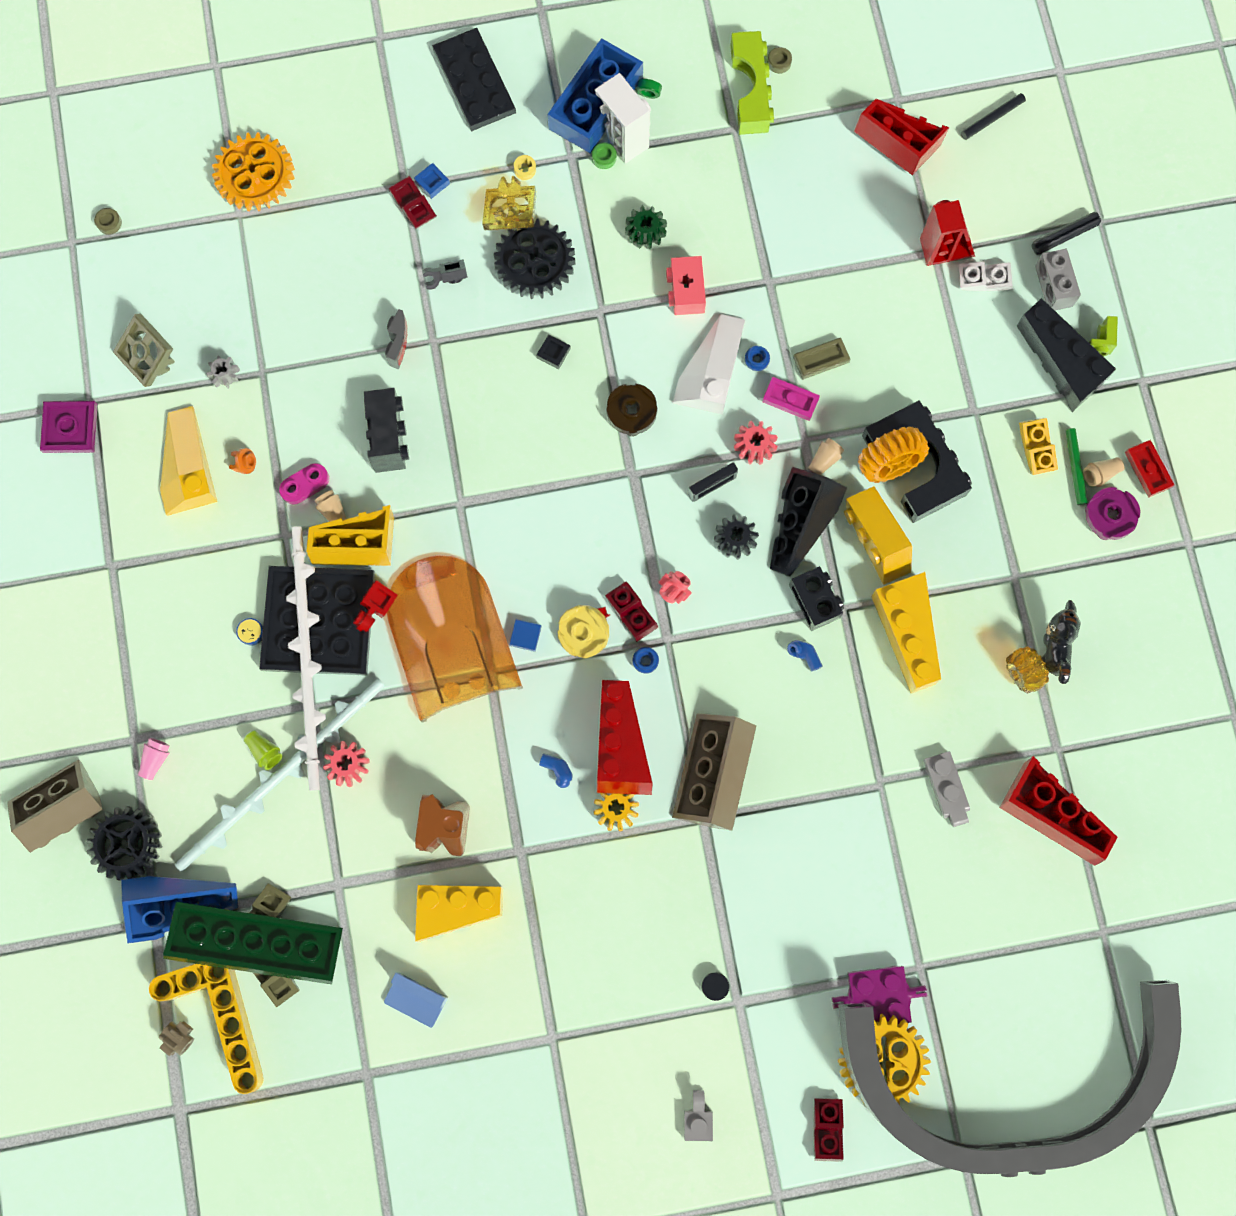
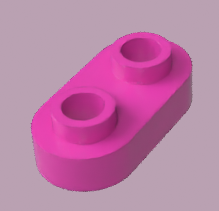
(304, 484)

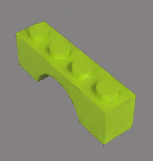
(748, 56)

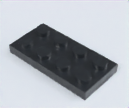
(474, 79)

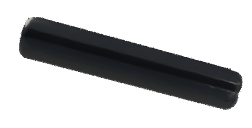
(1066, 233)

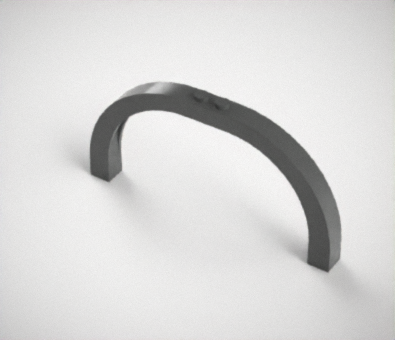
(1118, 1124)

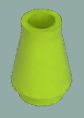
(263, 751)

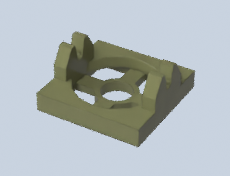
(130, 340)

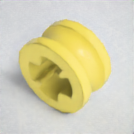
(518, 164)

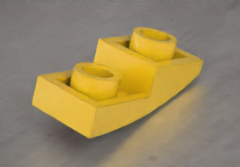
(1037, 446)

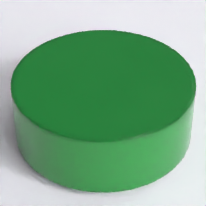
(649, 88)

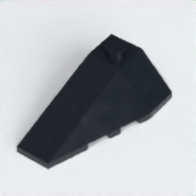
(807, 511)

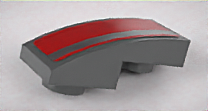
(398, 334)

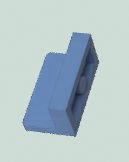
(415, 1000)

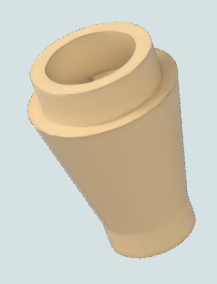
(826, 456)
(1102, 471)
(330, 506)

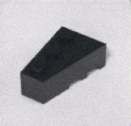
(385, 430)

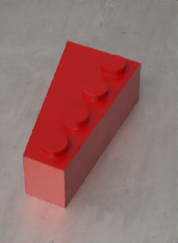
(621, 750)
(1057, 814)

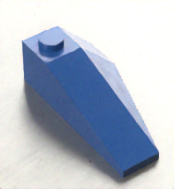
(151, 901)

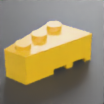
(880, 534)
(353, 541)

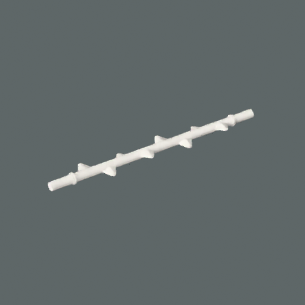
(308, 668)

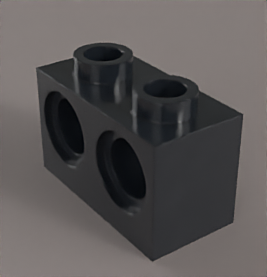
(809, 600)

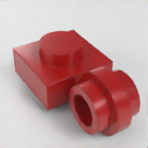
(377, 601)

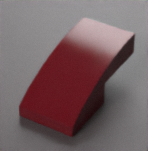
(412, 202)

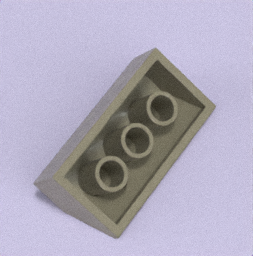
(714, 771)

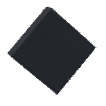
(553, 351)

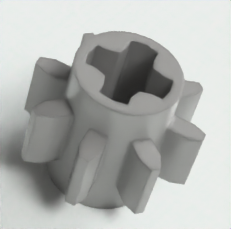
(222, 378)

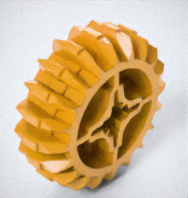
(893, 454)

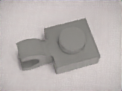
(697, 1122)

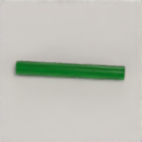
(1076, 466)

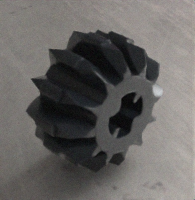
(739, 527)

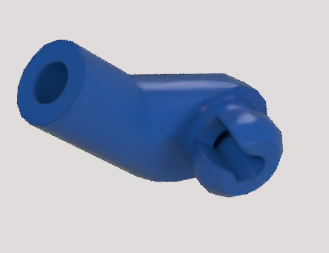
(806, 652)
(560, 769)

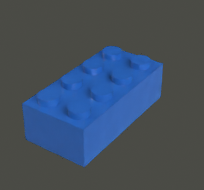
(577, 111)

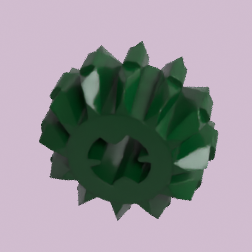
(644, 235)

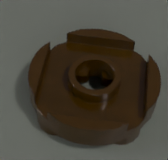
(632, 423)

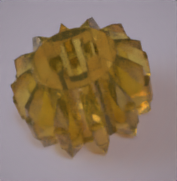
(1027, 669)

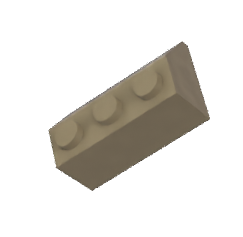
(53, 806)

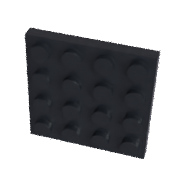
(334, 639)

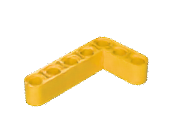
(222, 1015)

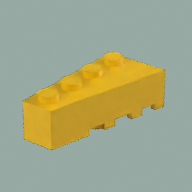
(910, 629)

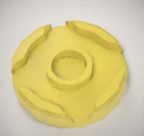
(583, 631)

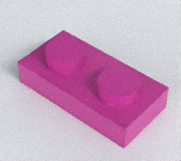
(791, 398)

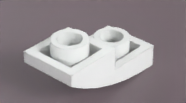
(985, 277)

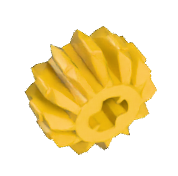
(610, 815)

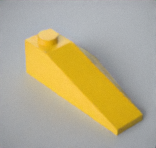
(185, 468)

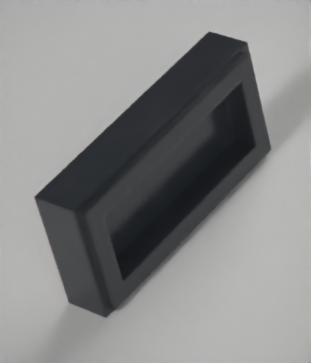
(713, 482)

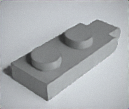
(948, 788)

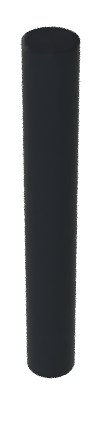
(993, 116)

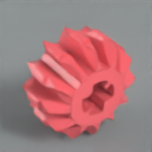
(755, 433)
(353, 769)

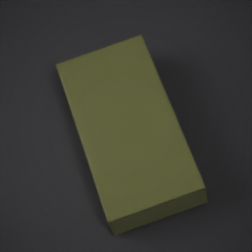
(821, 358)

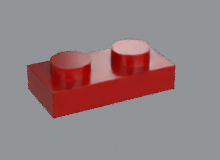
(1149, 468)

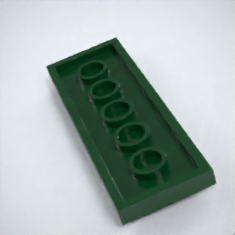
(253, 943)

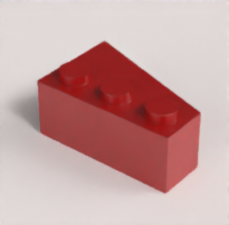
(899, 135)
(946, 234)

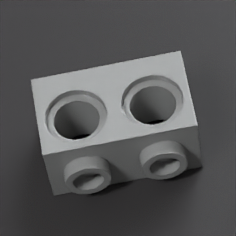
(1058, 279)

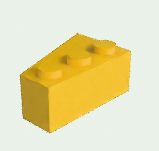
(454, 907)

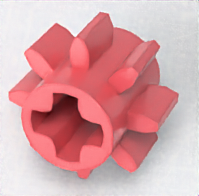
(675, 587)

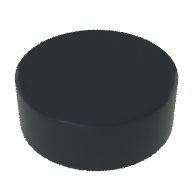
(715, 986)

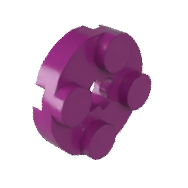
(1106, 527)

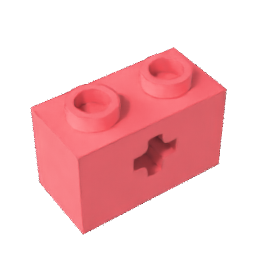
(690, 272)

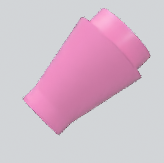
(152, 758)

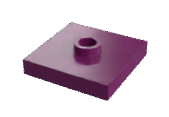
(68, 427)

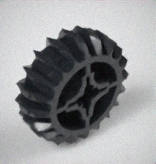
(115, 852)

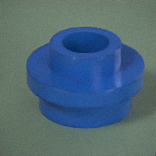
(760, 352)
(645, 652)

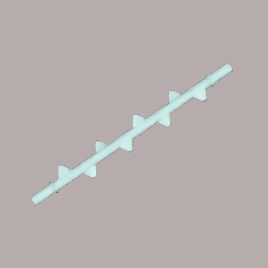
(270, 780)

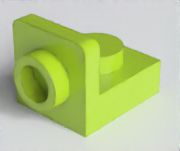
(1106, 336)

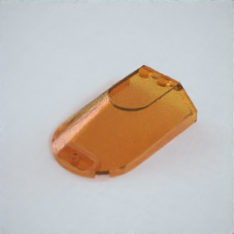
(449, 635)

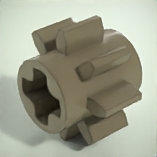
(176, 1038)

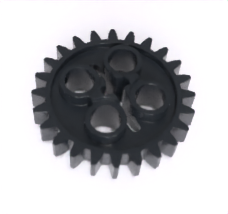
(525, 278)

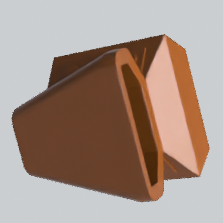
(442, 825)

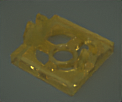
(512, 218)

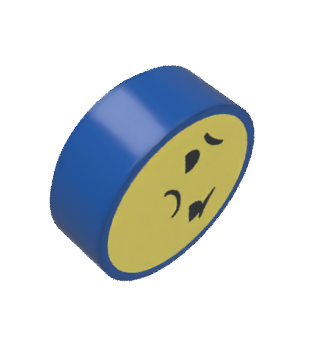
(249, 631)

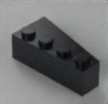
(1064, 354)

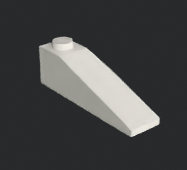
(710, 371)

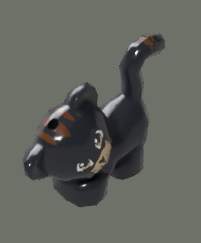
(1058, 639)

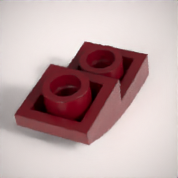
(631, 611)
(828, 1130)

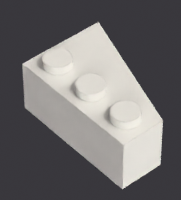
(627, 118)

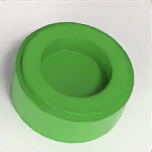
(604, 155)

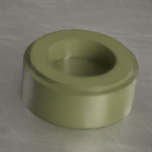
(779, 60)
(108, 221)

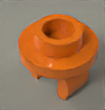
(244, 461)

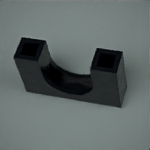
(949, 480)

